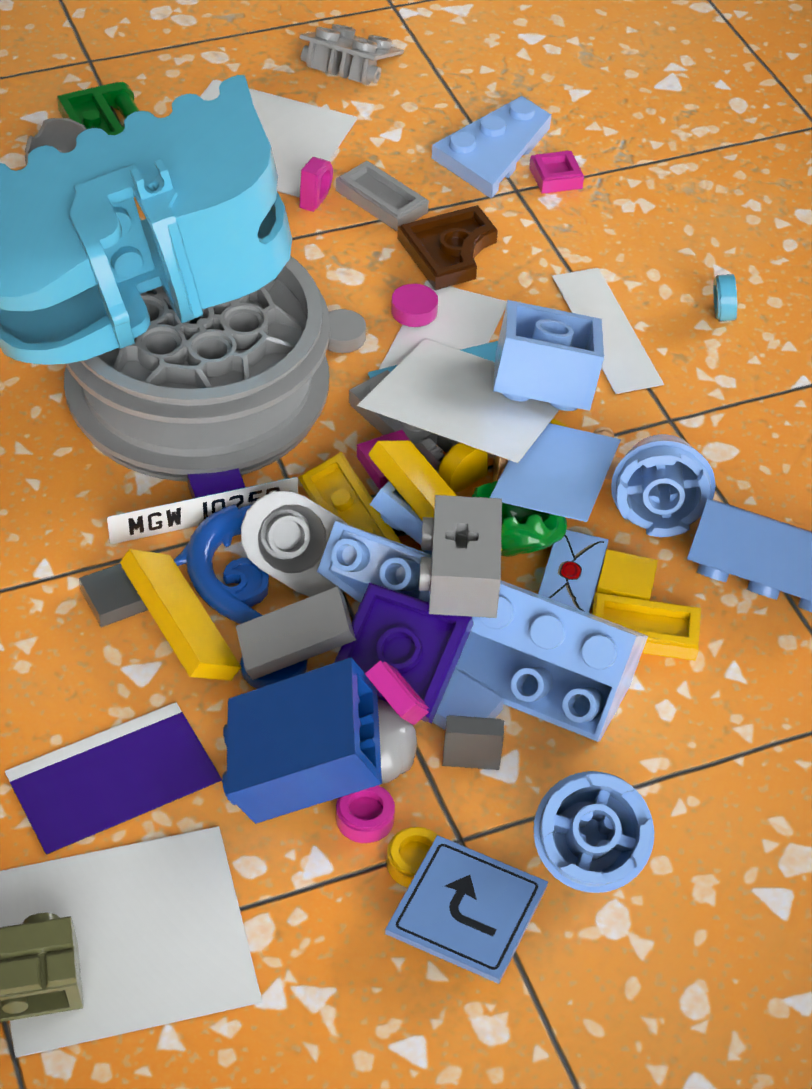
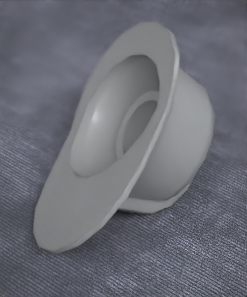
(288, 538)

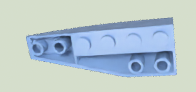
(534, 653)

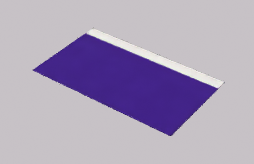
(111, 777)

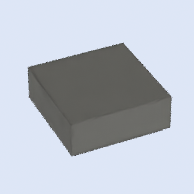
(111, 595)
(473, 742)

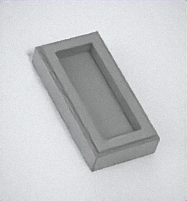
(381, 195)
(295, 633)

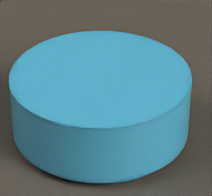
(725, 297)

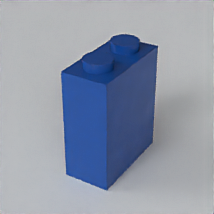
(302, 741)

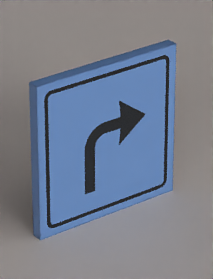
(467, 909)

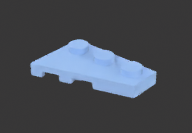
(493, 144)

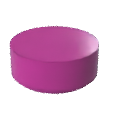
(414, 305)
(366, 814)

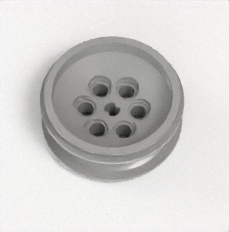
(210, 389)

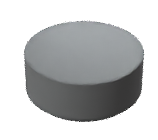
(346, 331)

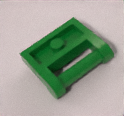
(93, 105)

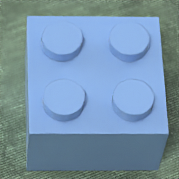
(548, 356)

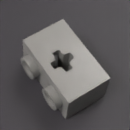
(464, 558)

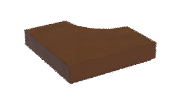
(447, 244)

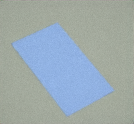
(559, 473)

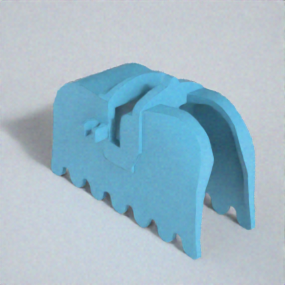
(83, 256)

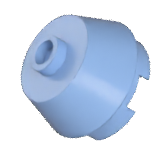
(662, 485)
(593, 832)

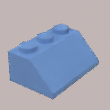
(756, 549)

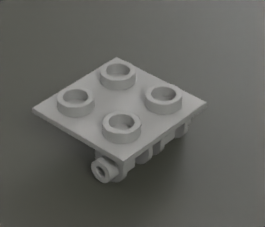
(344, 52)

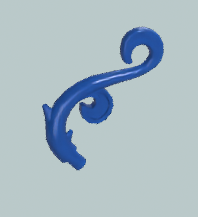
(228, 601)

